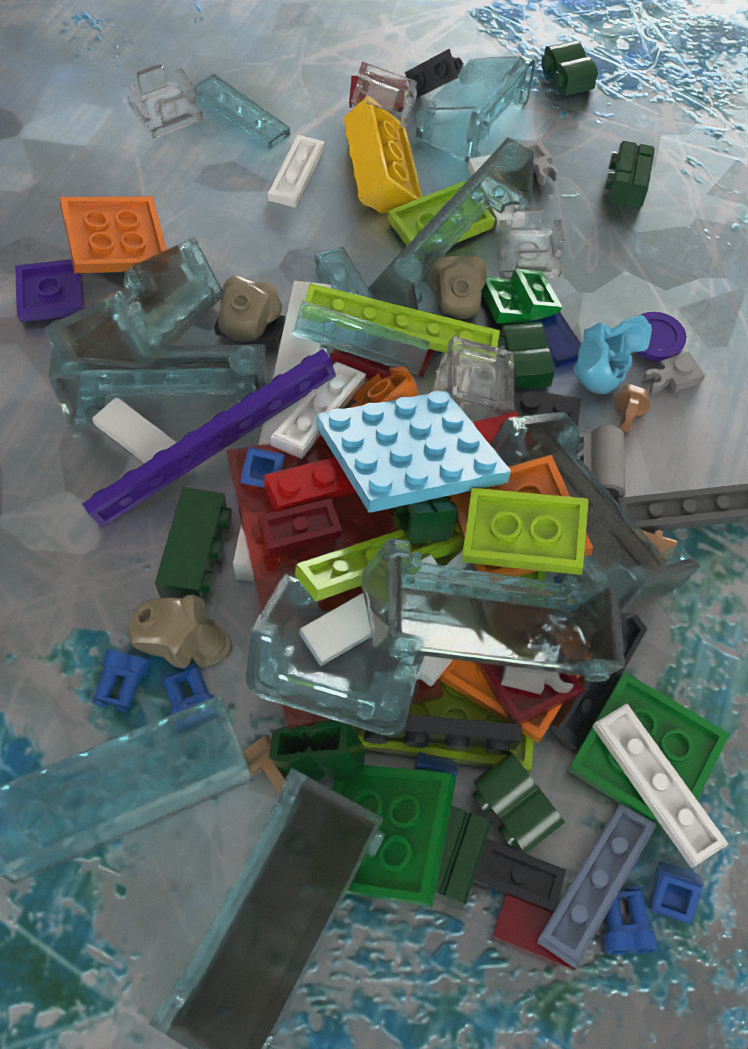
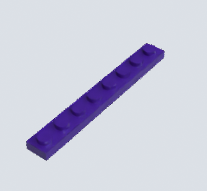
(210, 438)

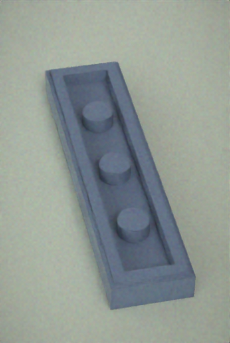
(596, 885)

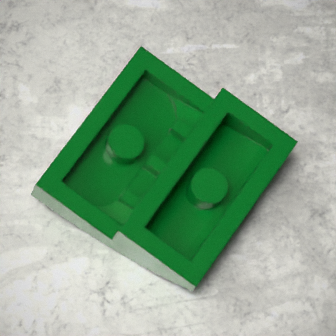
(521, 298)

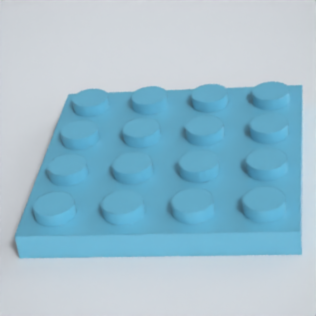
(410, 450)

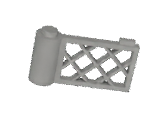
(605, 457)

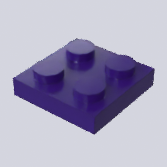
(48, 290)

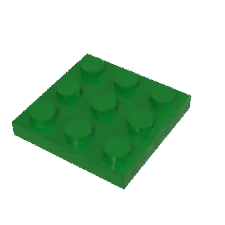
(682, 736)
(415, 822)

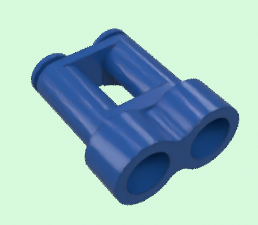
(120, 665)
(175, 693)
(629, 938)

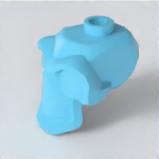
(606, 353)

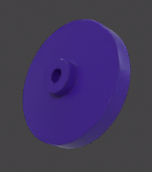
(666, 338)

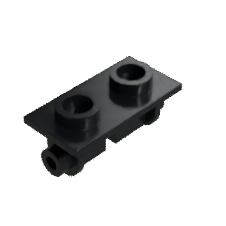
(435, 72)

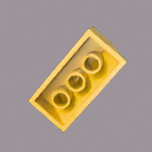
(381, 158)

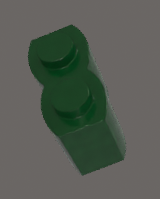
(569, 67)
(531, 355)
(318, 752)
(517, 802)

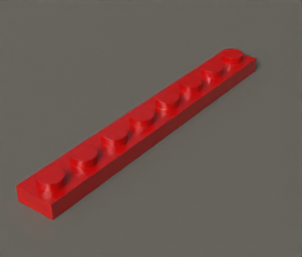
(328, 480)

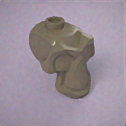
(458, 284)
(247, 308)
(178, 632)

